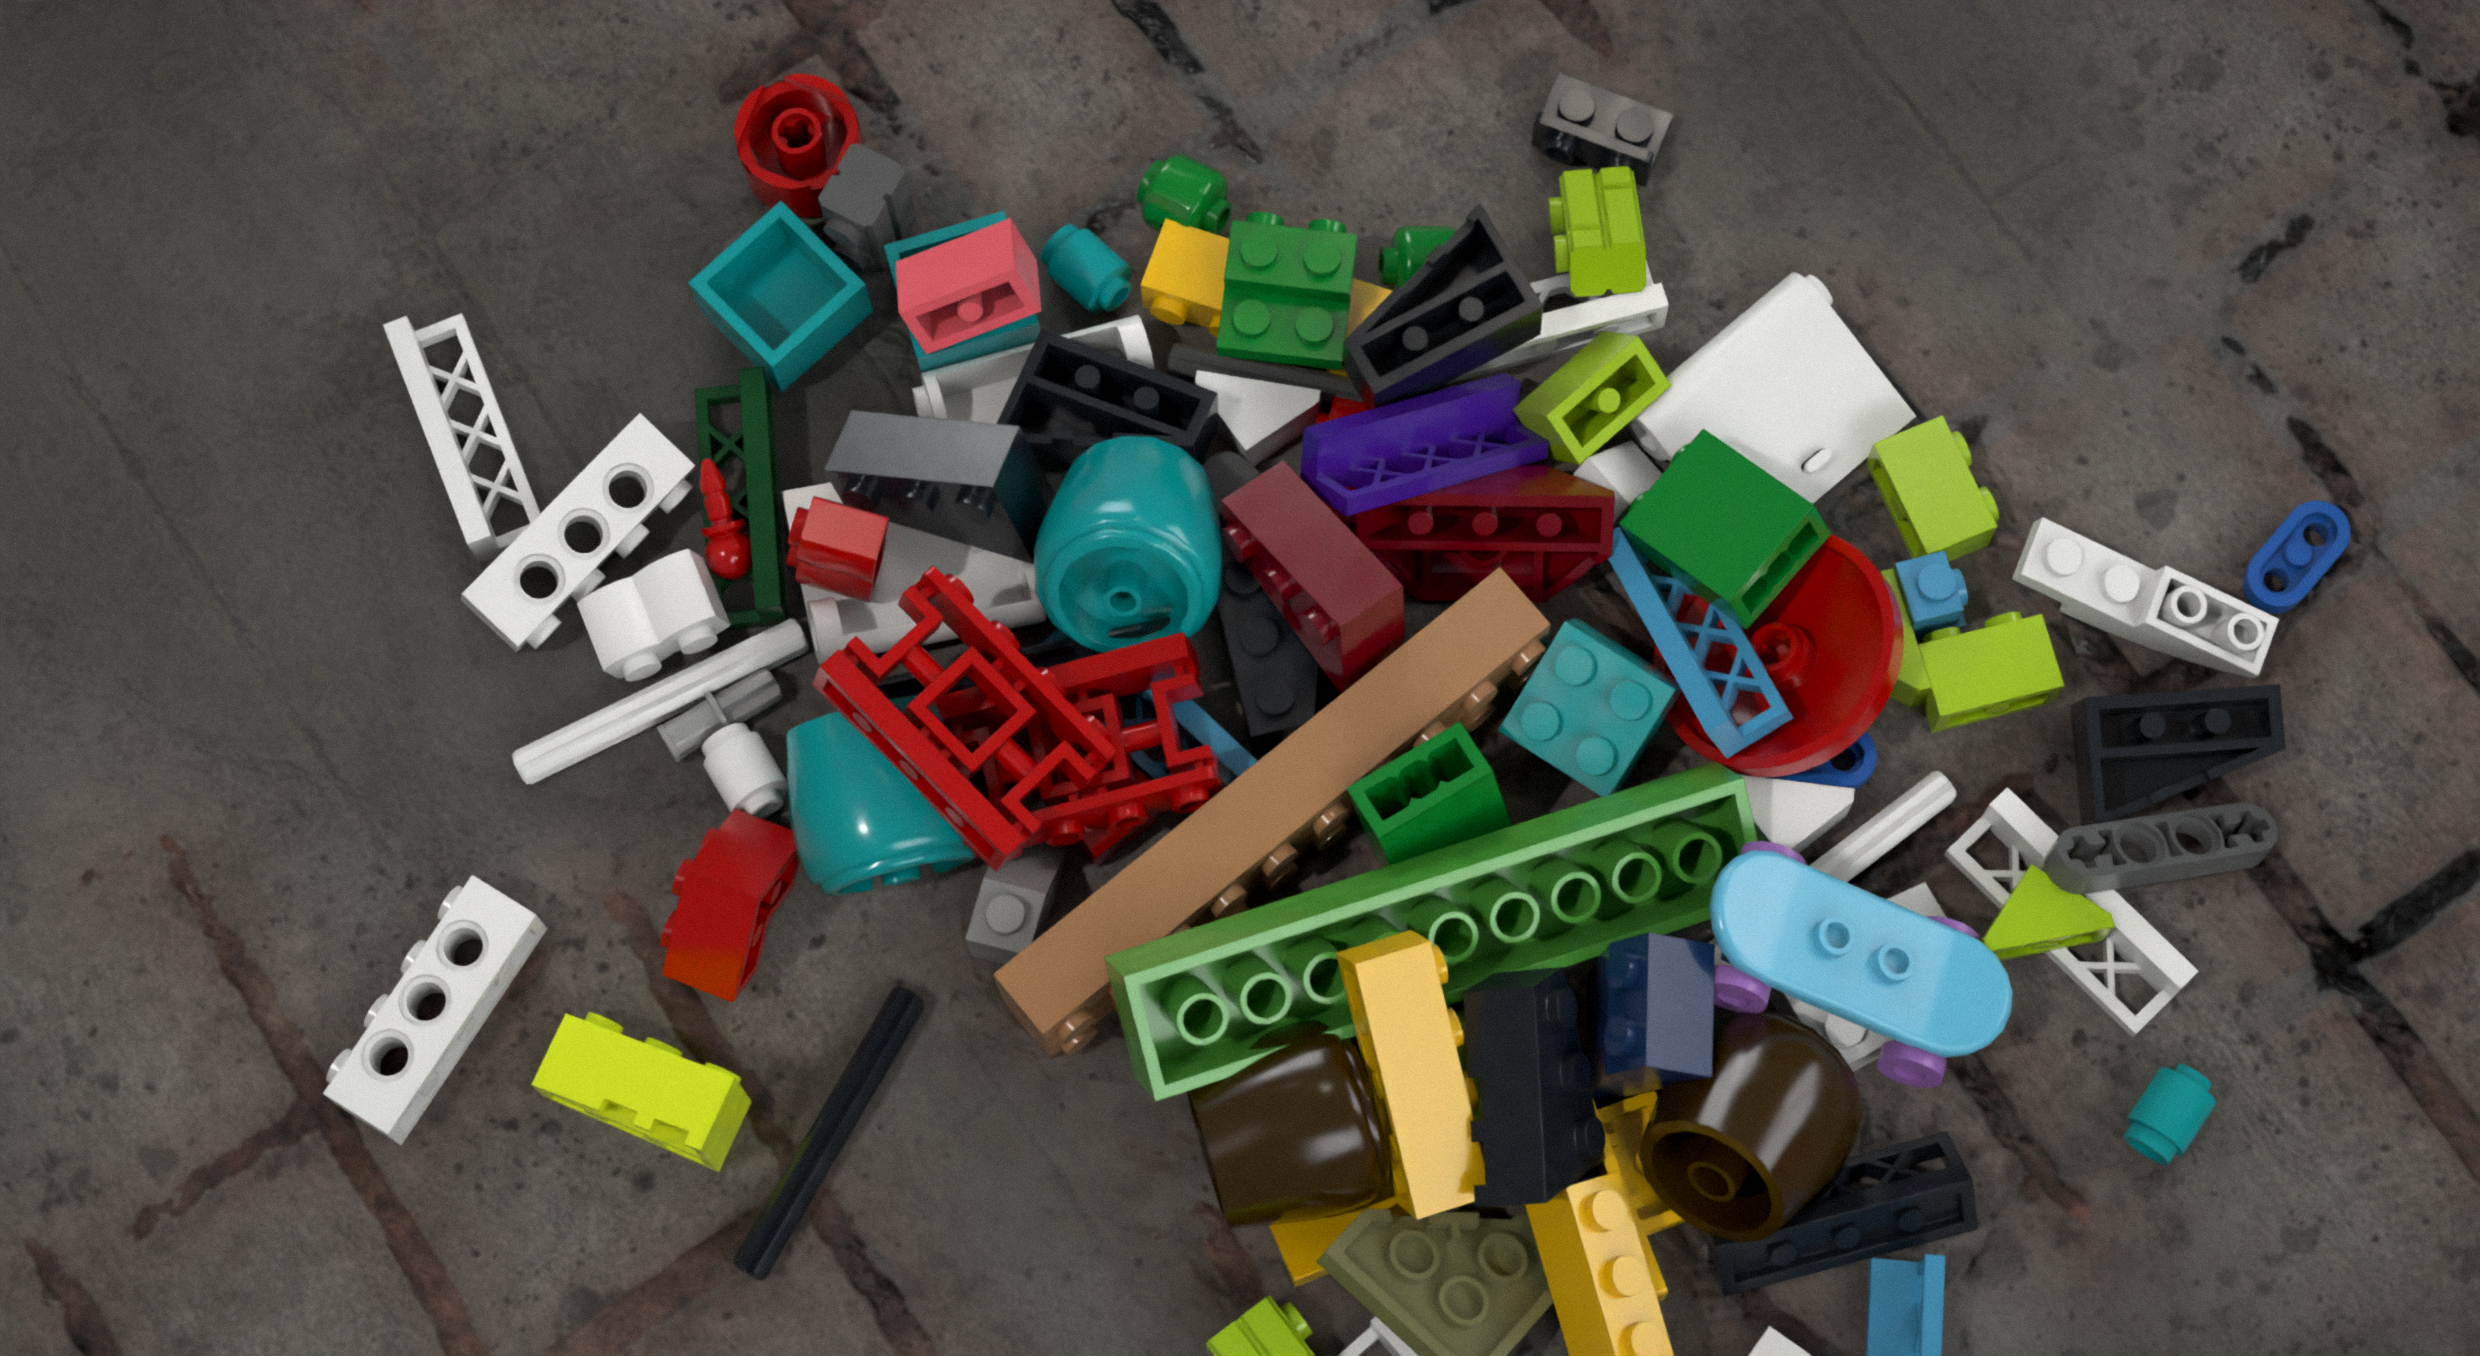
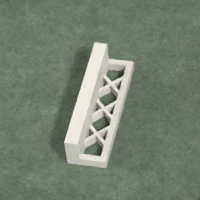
(1579, 324)
(442, 437)
(2132, 937)

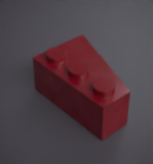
(1315, 573)

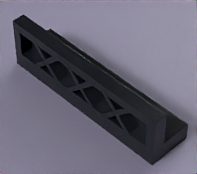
(1858, 1224)

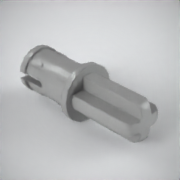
(730, 706)

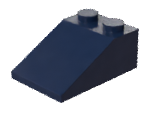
(1649, 1015)

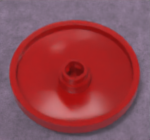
(1828, 648)

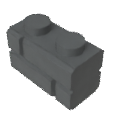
(866, 208)

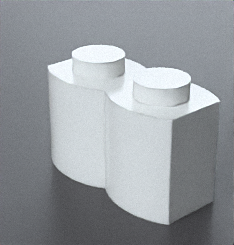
(654, 615)

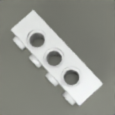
(635, 453)
(435, 1045)

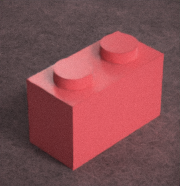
(968, 286)

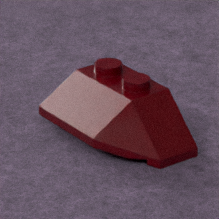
(1525, 519)

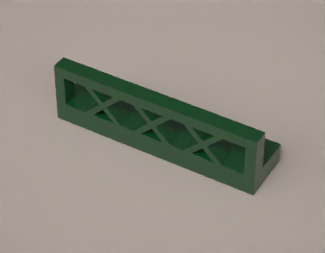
(760, 491)

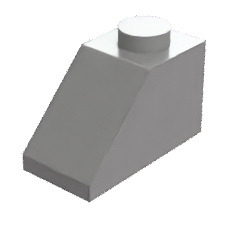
(1015, 903)

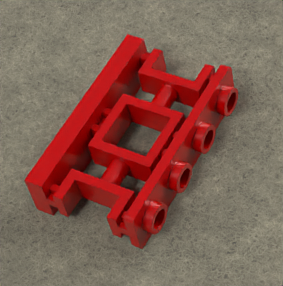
(929, 752)
(1113, 796)

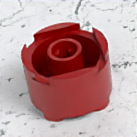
(773, 136)

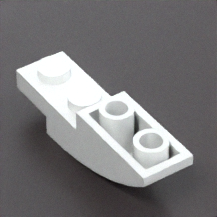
(2142, 604)

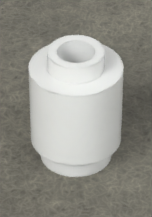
(744, 771)

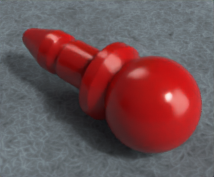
(728, 549)

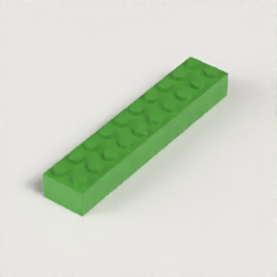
(1492, 904)

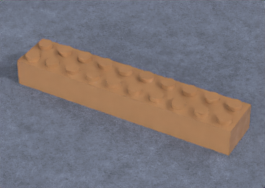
(1277, 808)

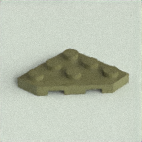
(1444, 1279)

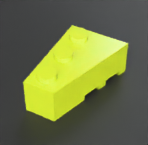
(643, 1089)

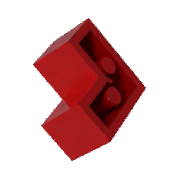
(727, 904)

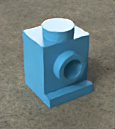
(1932, 593)

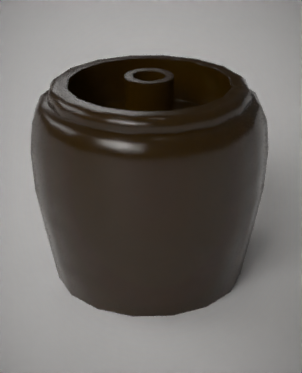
(1292, 1131)
(1756, 1135)

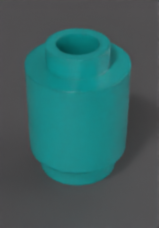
(1087, 269)
(2169, 1113)

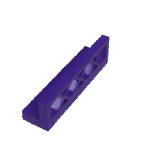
(1428, 438)

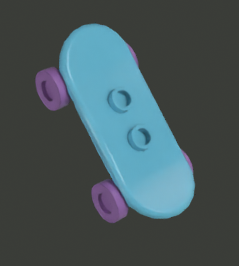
(1855, 958)

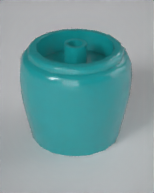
(1130, 544)
(859, 813)

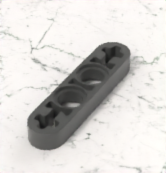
(2158, 840)

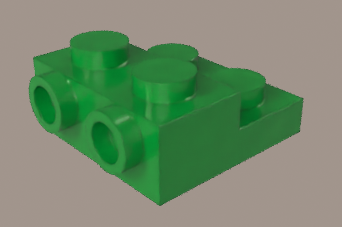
(1287, 291)

